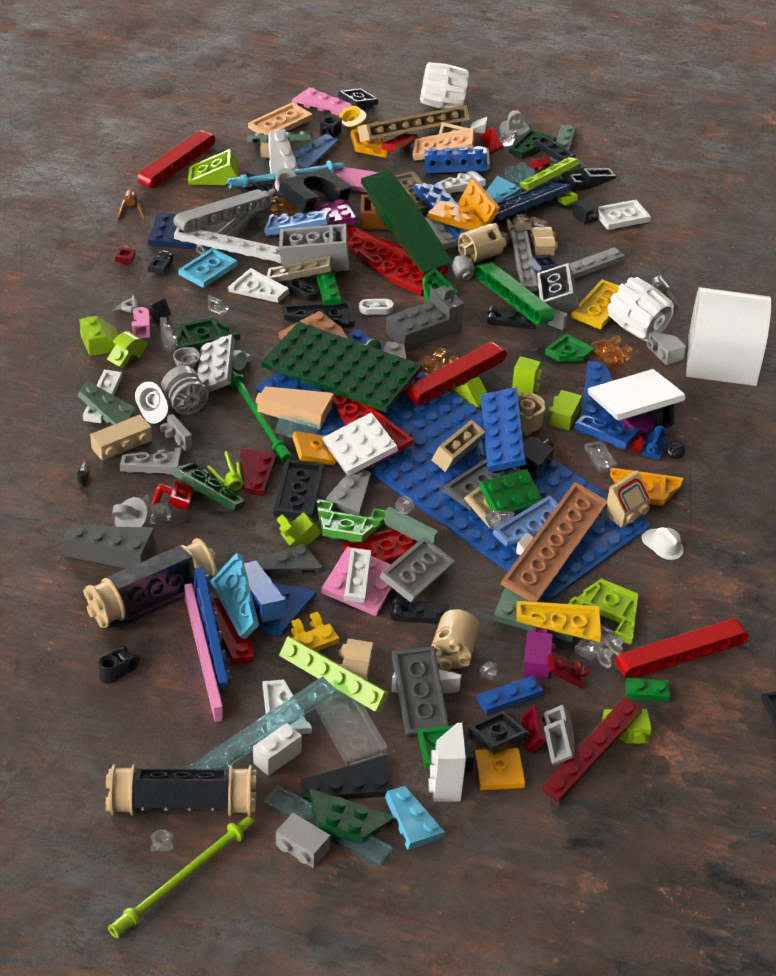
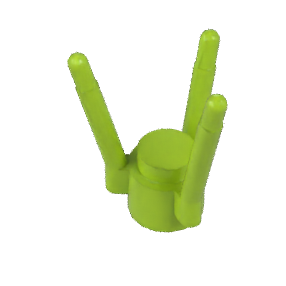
(233, 480)

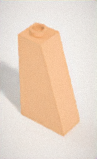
(297, 404)

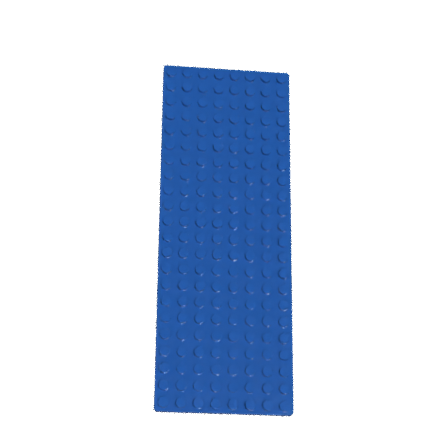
(419, 478)

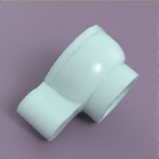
(240, 359)

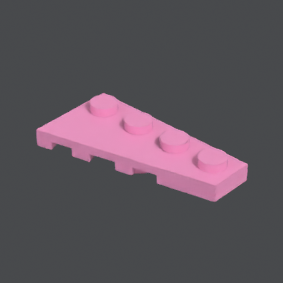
(322, 101)

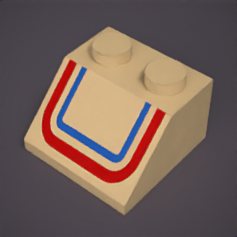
(627, 500)

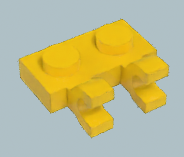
(317, 639)

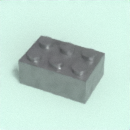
(558, 288)

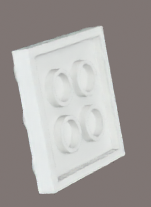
(360, 444)

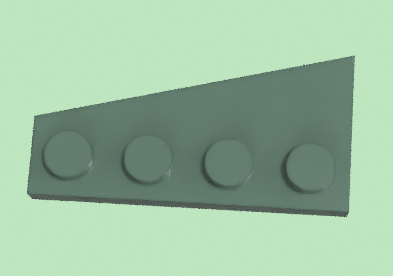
(260, 137)

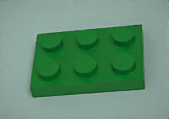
(510, 492)

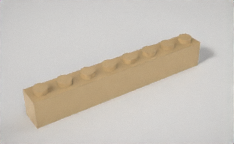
(412, 123)

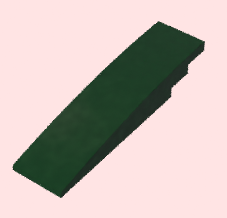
(405, 221)

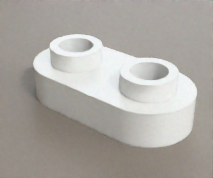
(376, 306)

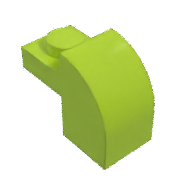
(126, 345)
(299, 531)

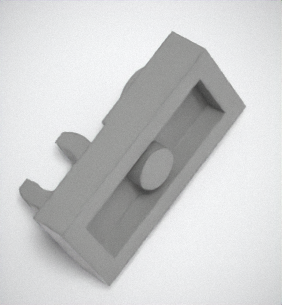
(178, 431)

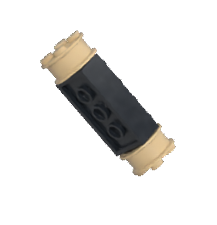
(148, 583)
(181, 789)

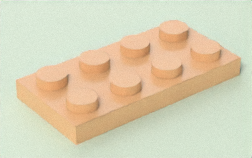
(284, 117)
(453, 140)

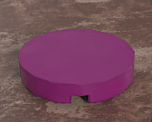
(642, 421)

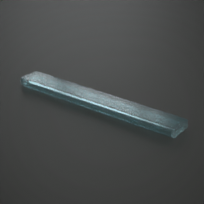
(287, 712)

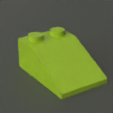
(214, 170)

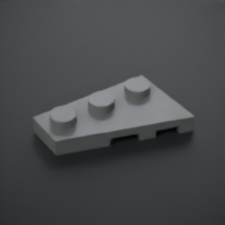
(151, 463)

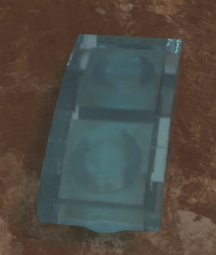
(287, 426)

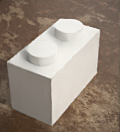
(277, 749)

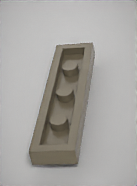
(300, 269)

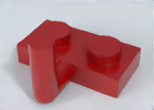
(179, 497)

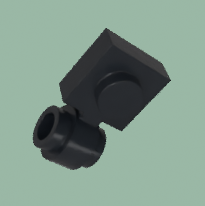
(160, 263)

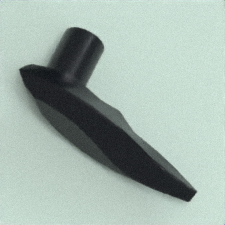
(82, 474)

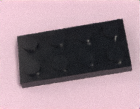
(298, 489)

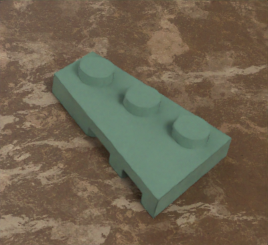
(108, 405)

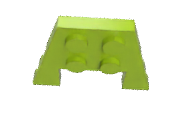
(614, 603)

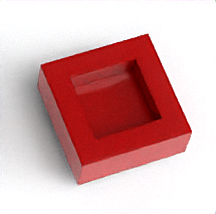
(540, 164)

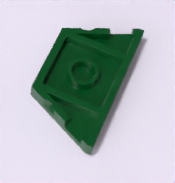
(201, 332)
(347, 818)

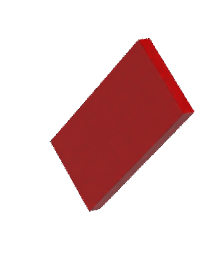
(384, 545)

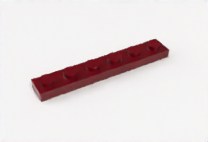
(592, 749)

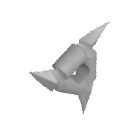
(128, 305)

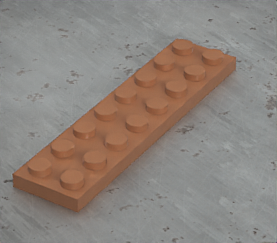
(554, 543)

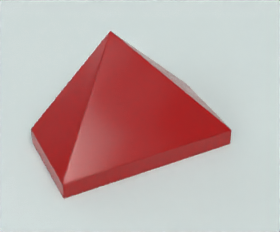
(491, 141)

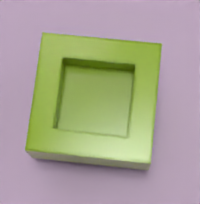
(568, 198)

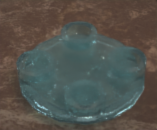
(519, 172)

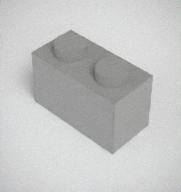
(302, 840)

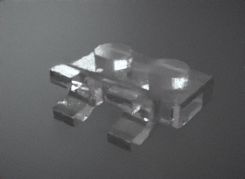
(592, 649)

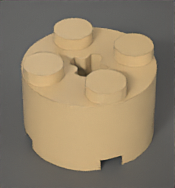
(532, 412)

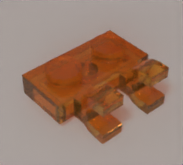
(282, 206)
(611, 352)
(433, 363)

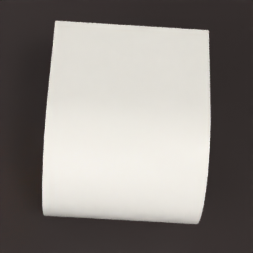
(728, 336)

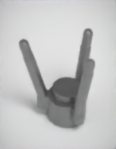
(660, 283)

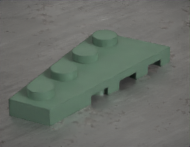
(506, 614)

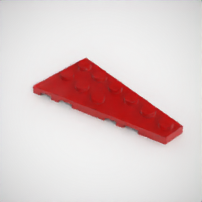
(351, 411)

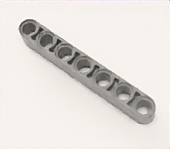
(222, 211)

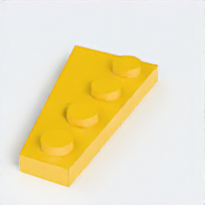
(569, 619)

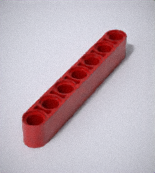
(176, 159)
(455, 373)
(681, 649)

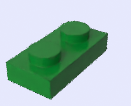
(647, 689)

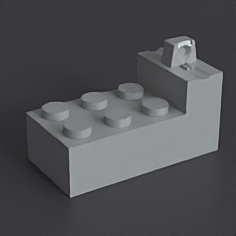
(314, 243)

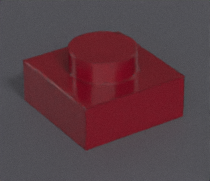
(125, 255)

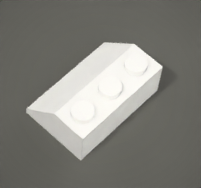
(448, 766)

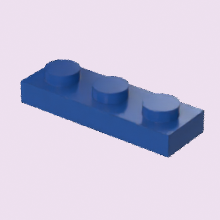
(509, 695)

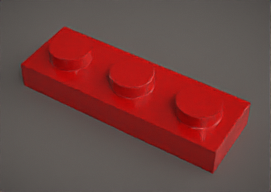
(399, 142)

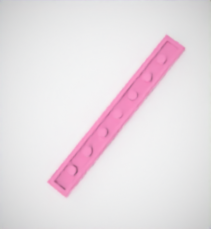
(203, 652)

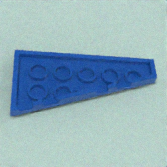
(210, 620)

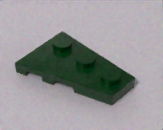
(525, 144)

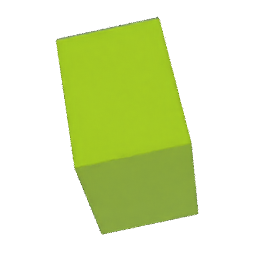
(471, 391)

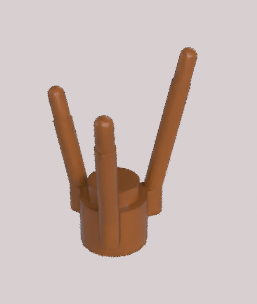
(130, 199)

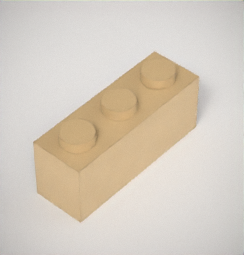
(121, 437)
(458, 445)

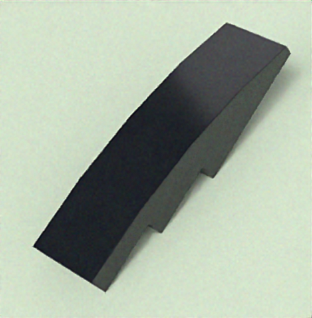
(588, 178)

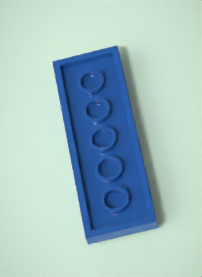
(431, 196)
(503, 430)

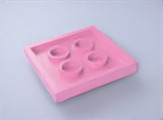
(376, 588)

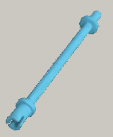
(244, 181)

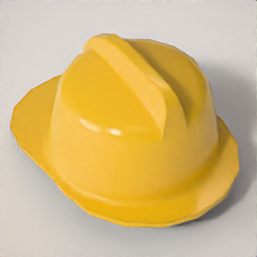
(352, 117)

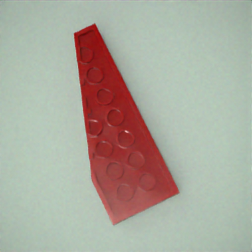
(388, 259)

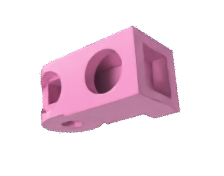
(141, 324)

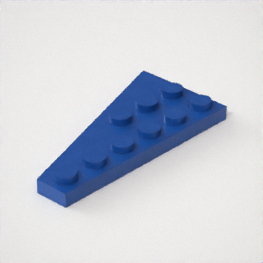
(596, 375)

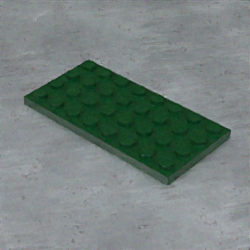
(342, 366)

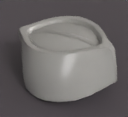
(186, 357)

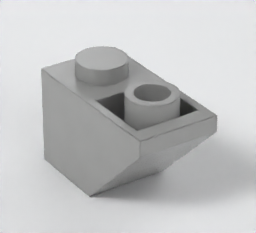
(666, 347)

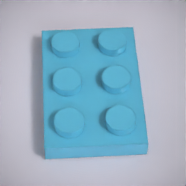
(208, 267)

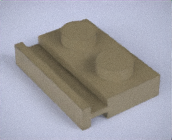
(520, 222)

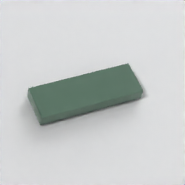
(409, 526)

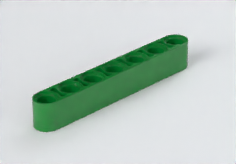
(514, 293)

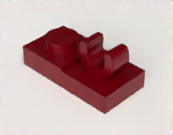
(567, 670)
(533, 723)

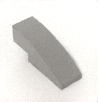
(559, 734)

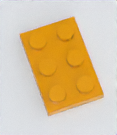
(479, 202)

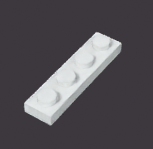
(109, 382)

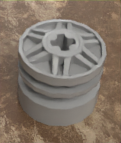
(184, 390)

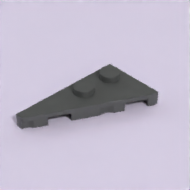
(291, 561)

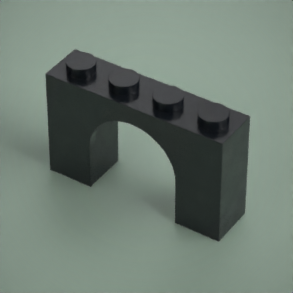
(298, 188)

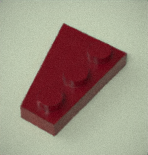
(257, 470)

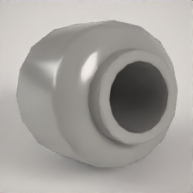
(463, 267)

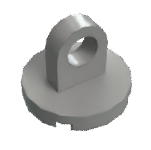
(514, 125)
(132, 513)

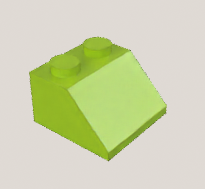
(97, 335)

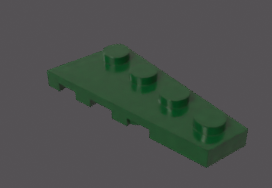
(202, 483)

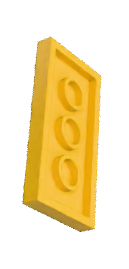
(594, 306)

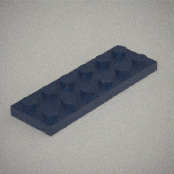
(530, 198)

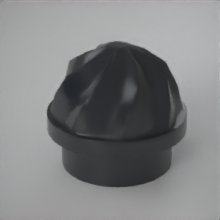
(676, 449)

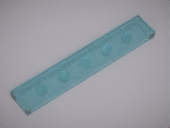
(287, 803)

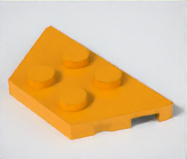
(370, 147)
(454, 215)
(659, 486)

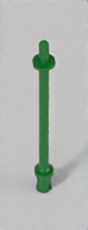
(279, 446)

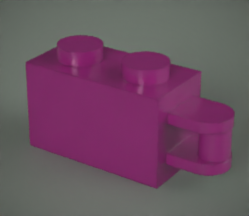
(537, 649)

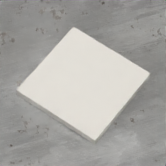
(636, 394)

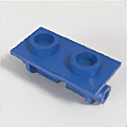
(655, 443)

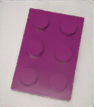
(339, 212)

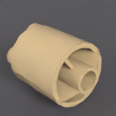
(481, 243)
(456, 639)

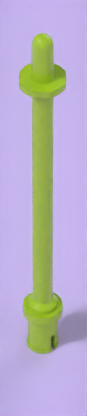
(131, 916)

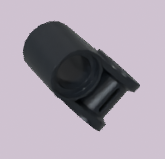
(116, 664)

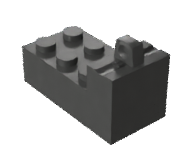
(427, 321)

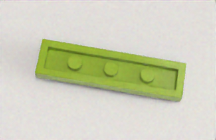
(552, 172)

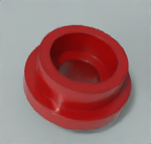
(637, 444)

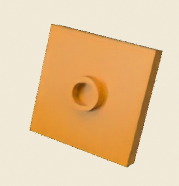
(312, 448)
(499, 770)

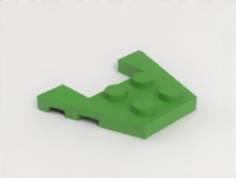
(347, 526)

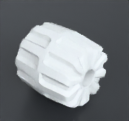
(444, 86)
(640, 308)

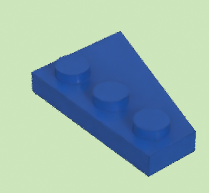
(613, 434)
(297, 602)

